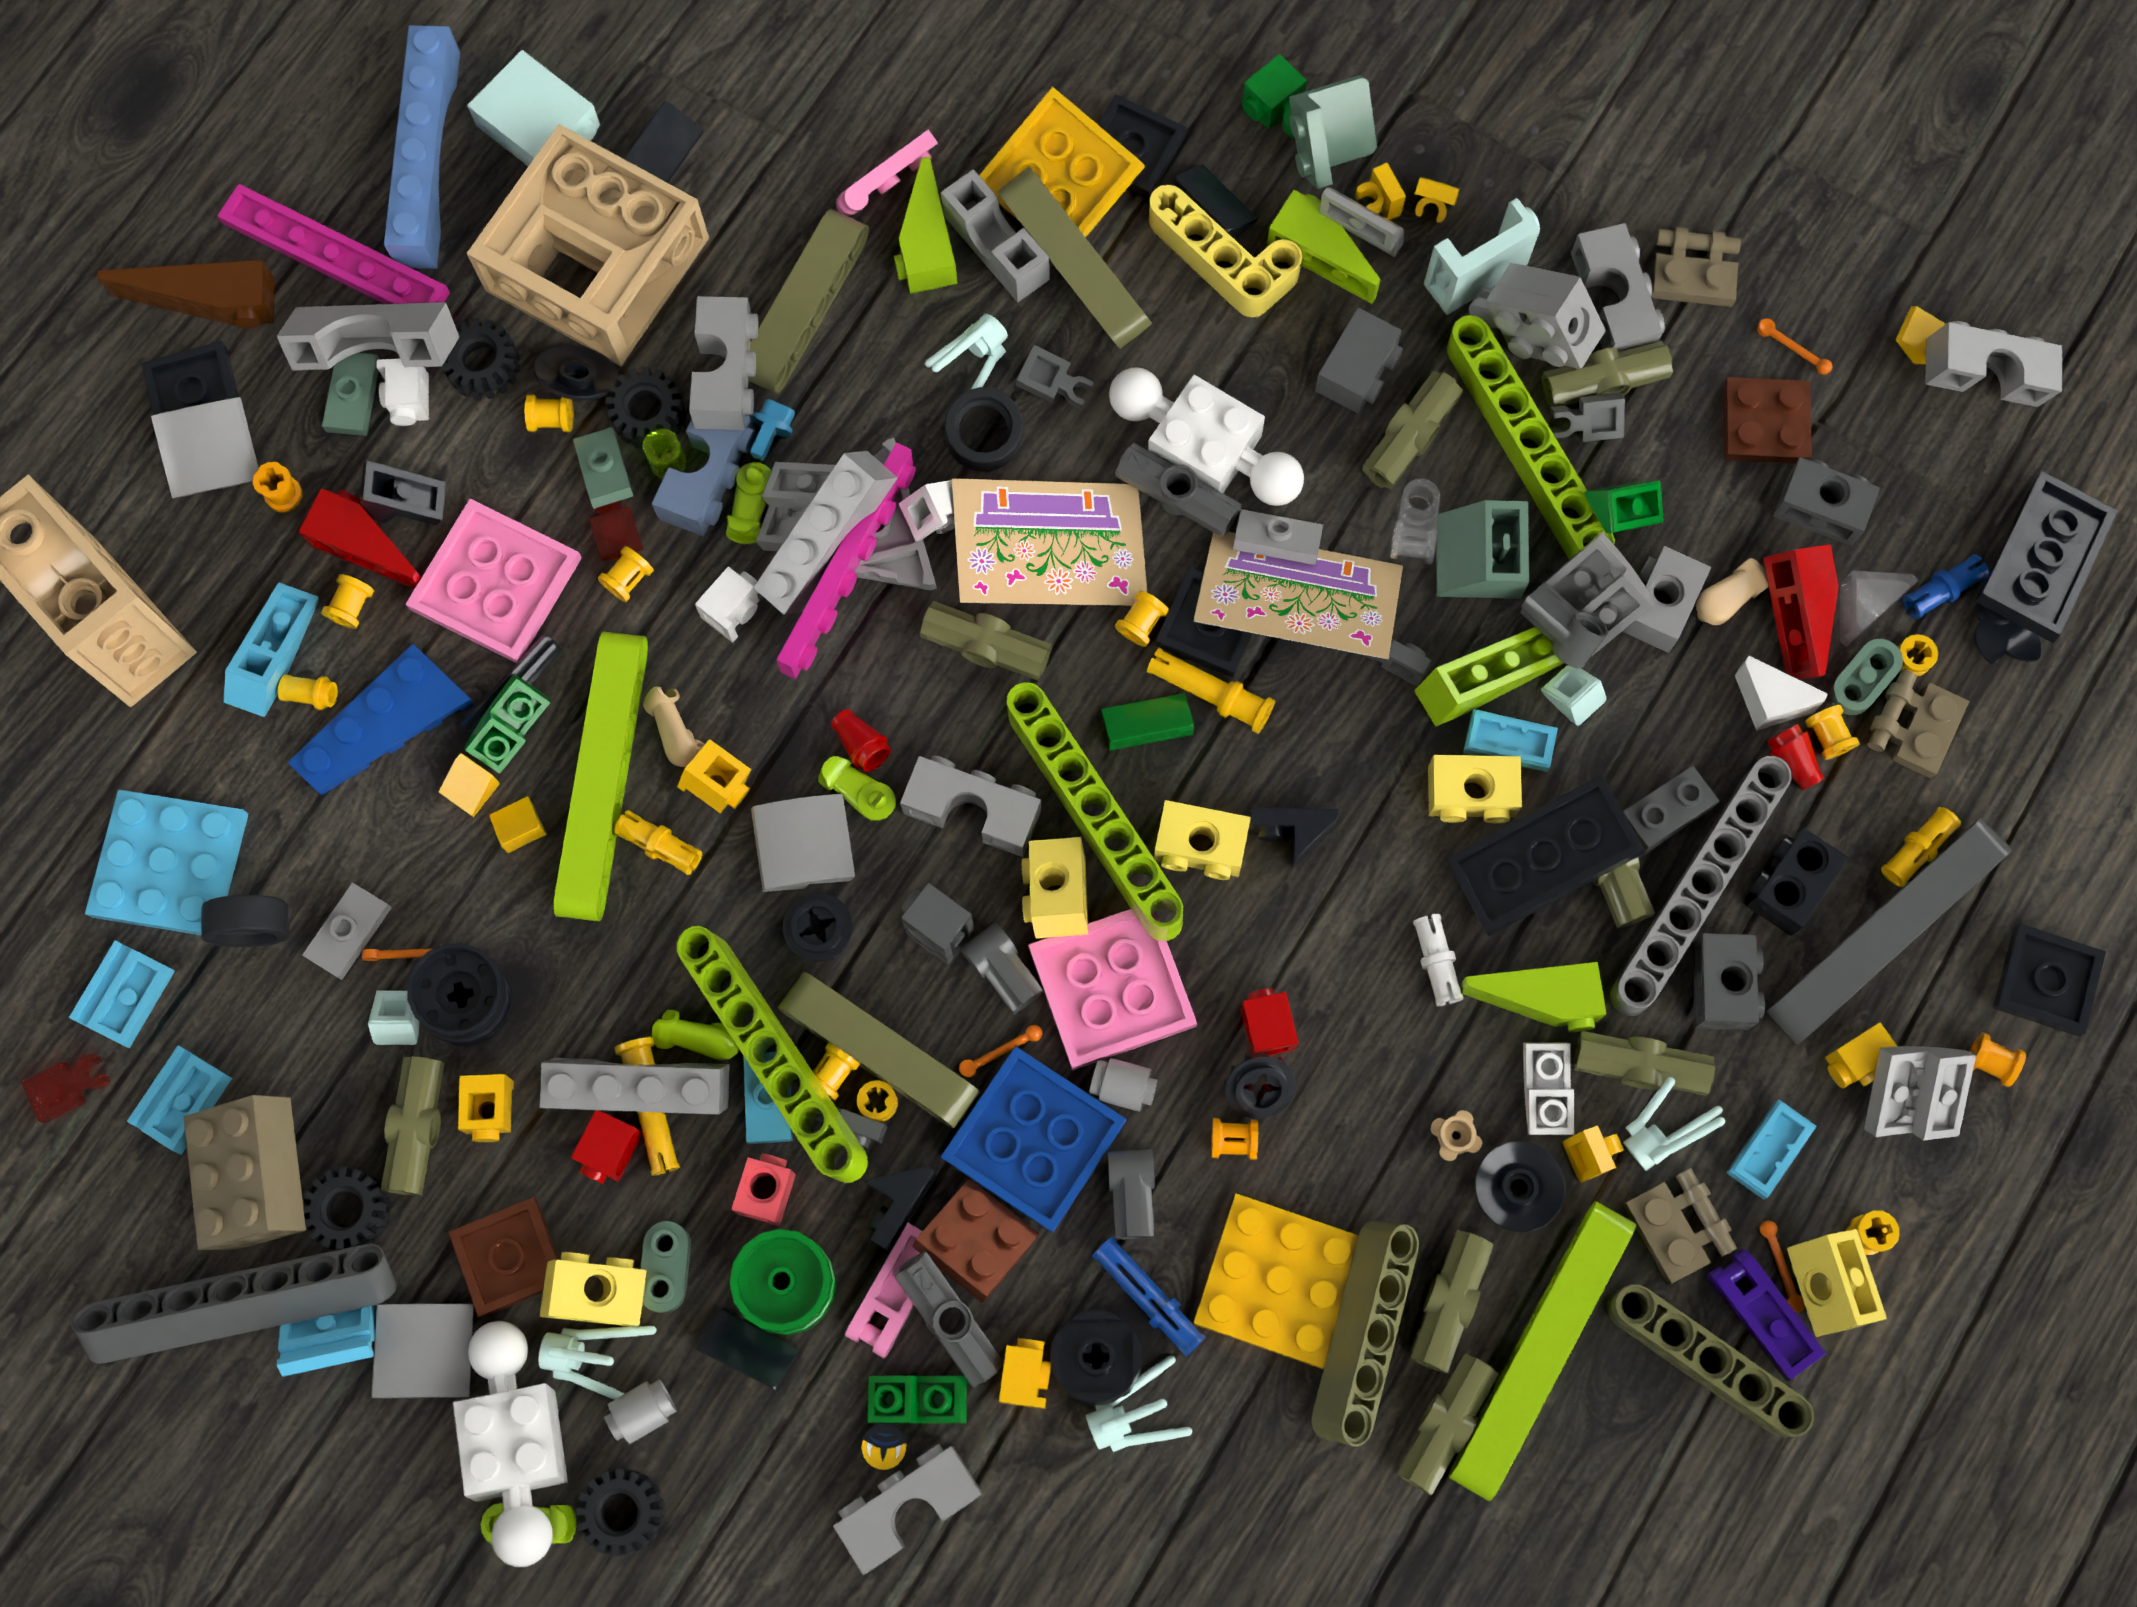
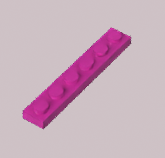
(327, 250)
(840, 576)

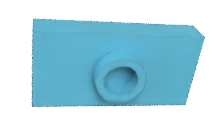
(1507, 736)
(763, 1117)
(1771, 1149)

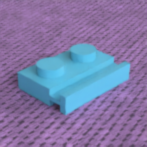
(122, 994)
(180, 1089)
(326, 1341)

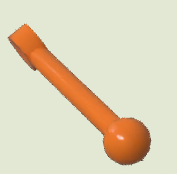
(1767, 328)
(375, 955)
(969, 1068)
(1769, 1230)

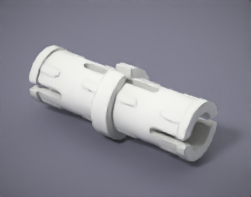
(1438, 960)

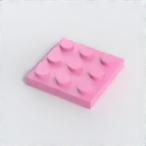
(494, 581)
(1111, 989)

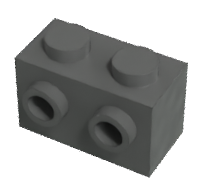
(1359, 360)

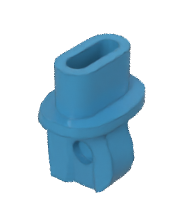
(773, 420)

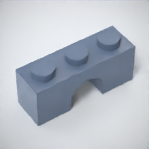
(695, 497)

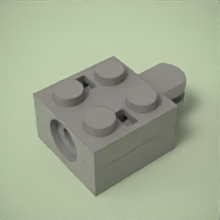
(1541, 315)

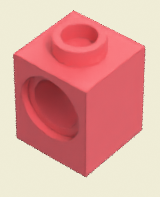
(770, 1209)

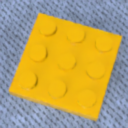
(1070, 156)
(1277, 1281)

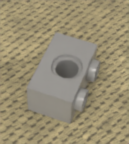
(1682, 581)

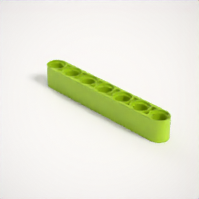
(1526, 424)
(600, 776)
(1096, 829)
(786, 1064)
(1542, 1351)

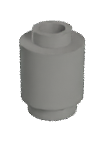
(1123, 1084)
(640, 1411)

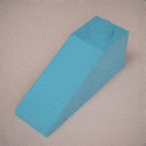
(268, 650)

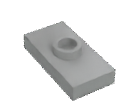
(1278, 537)
(347, 931)

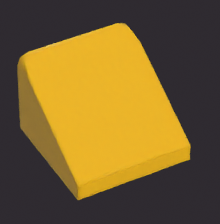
(1914, 332)
(468, 785)
(517, 825)

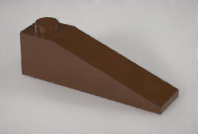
(221, 292)

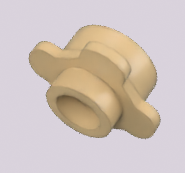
(1459, 1123)

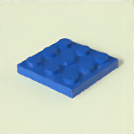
(1034, 1139)

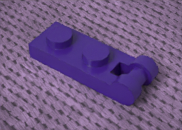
(1767, 1316)

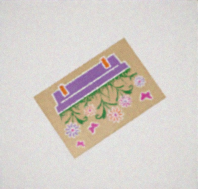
(1048, 542)
(1333, 604)

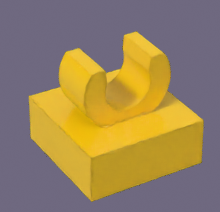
(1385, 191)
(1435, 193)
(1591, 1153)

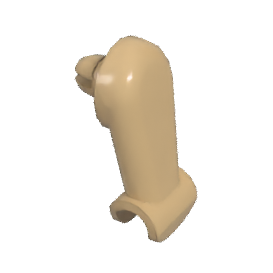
(1727, 596)
(676, 739)

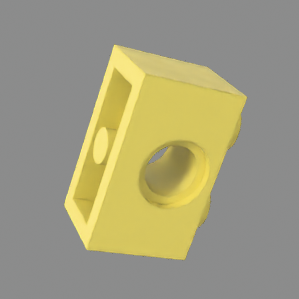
(1495, 774)
(1184, 821)
(1064, 909)
(1836, 1283)
(565, 1294)

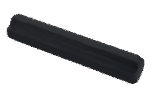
(527, 668)

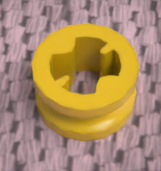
(1926, 647)
(863, 1100)

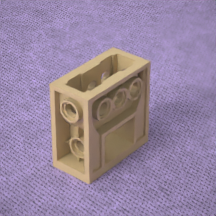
(603, 216)
(85, 597)

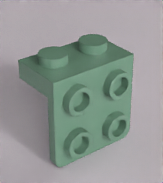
(1332, 127)

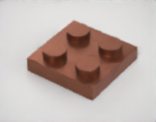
(1767, 420)
(976, 1240)
(504, 1256)

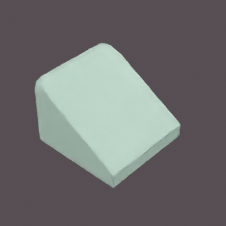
(1575, 693)
(392, 1019)

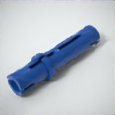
(1187, 1337)

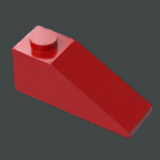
(346, 531)
(1804, 605)

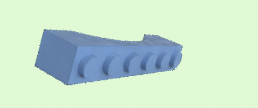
(427, 87)

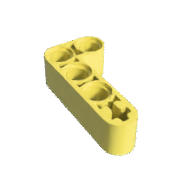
(1220, 246)

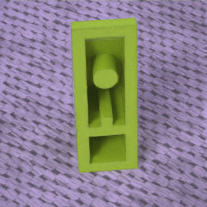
(924, 238)
(1324, 246)
(1550, 995)

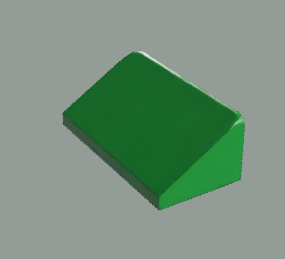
(1627, 505)
(1147, 721)

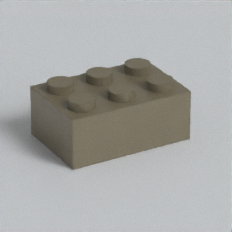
(244, 1173)

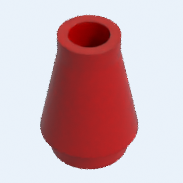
(862, 742)
(1797, 751)

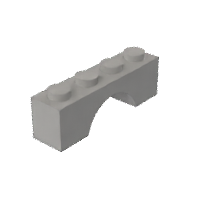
(327, 334)
(843, 500)
(634, 1087)

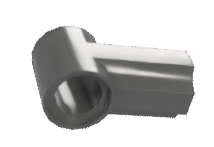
(1573, 632)
(995, 959)
(1131, 1182)

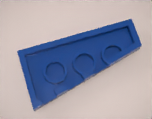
(391, 710)

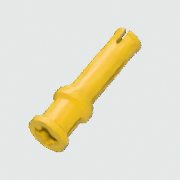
(1229, 698)
(653, 1124)

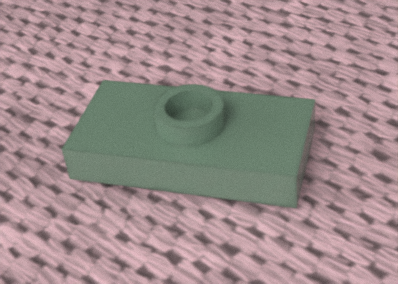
(351, 395)
(603, 467)

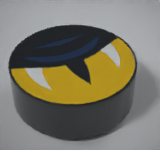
(884, 1446)

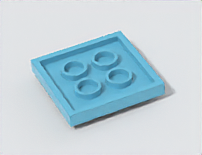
(165, 861)

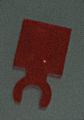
(615, 530)
(60, 1088)

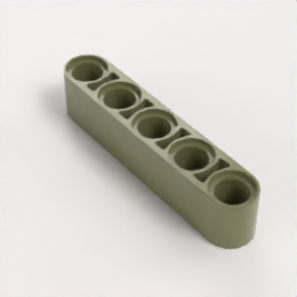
(1074, 257)
(806, 298)
(879, 1050)
(1365, 1333)
(1731, 1364)

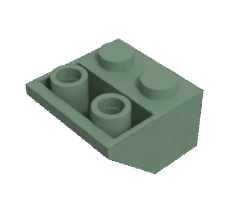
(1483, 550)

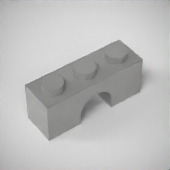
(1009, 255)
(1611, 260)
(2025, 366)
(722, 396)
(938, 788)
(870, 1527)

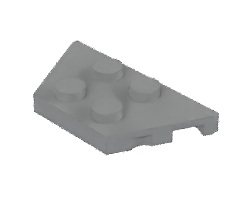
(897, 555)

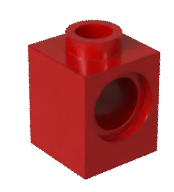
(1268, 1023)
(606, 1147)

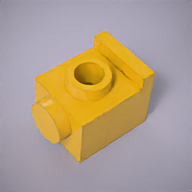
(711, 766)
(1859, 1057)
(474, 1095)
(1025, 1374)

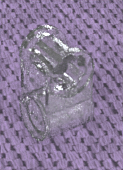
(1416, 529)

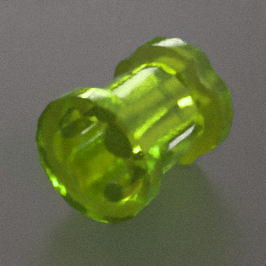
(660, 443)

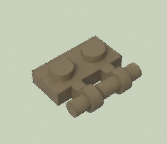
(1691, 278)
(1929, 730)
(1668, 1233)

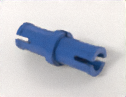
(1945, 586)

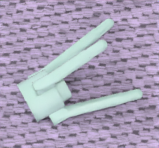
(981, 339)
(1651, 1145)
(564, 1353)
(1111, 1424)

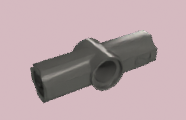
(1200, 503)
(965, 1341)

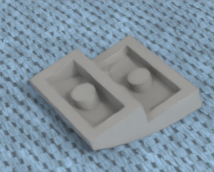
(1362, 221)
(205, 447)
(788, 496)
(1604, 585)
(802, 842)
(1919, 1092)
(422, 1351)

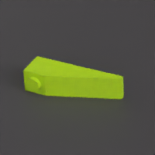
(1486, 675)

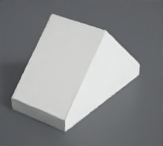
(1774, 695)

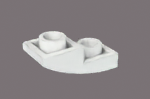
(1548, 1088)

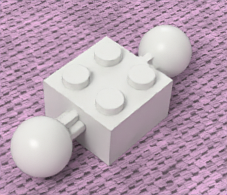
(1207, 434)
(510, 1444)

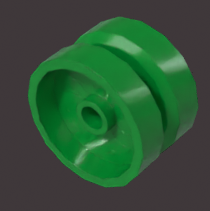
(774, 1256)

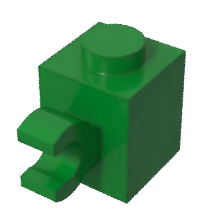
(1268, 93)

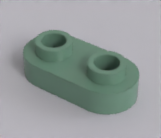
(1864, 679)
(665, 1266)

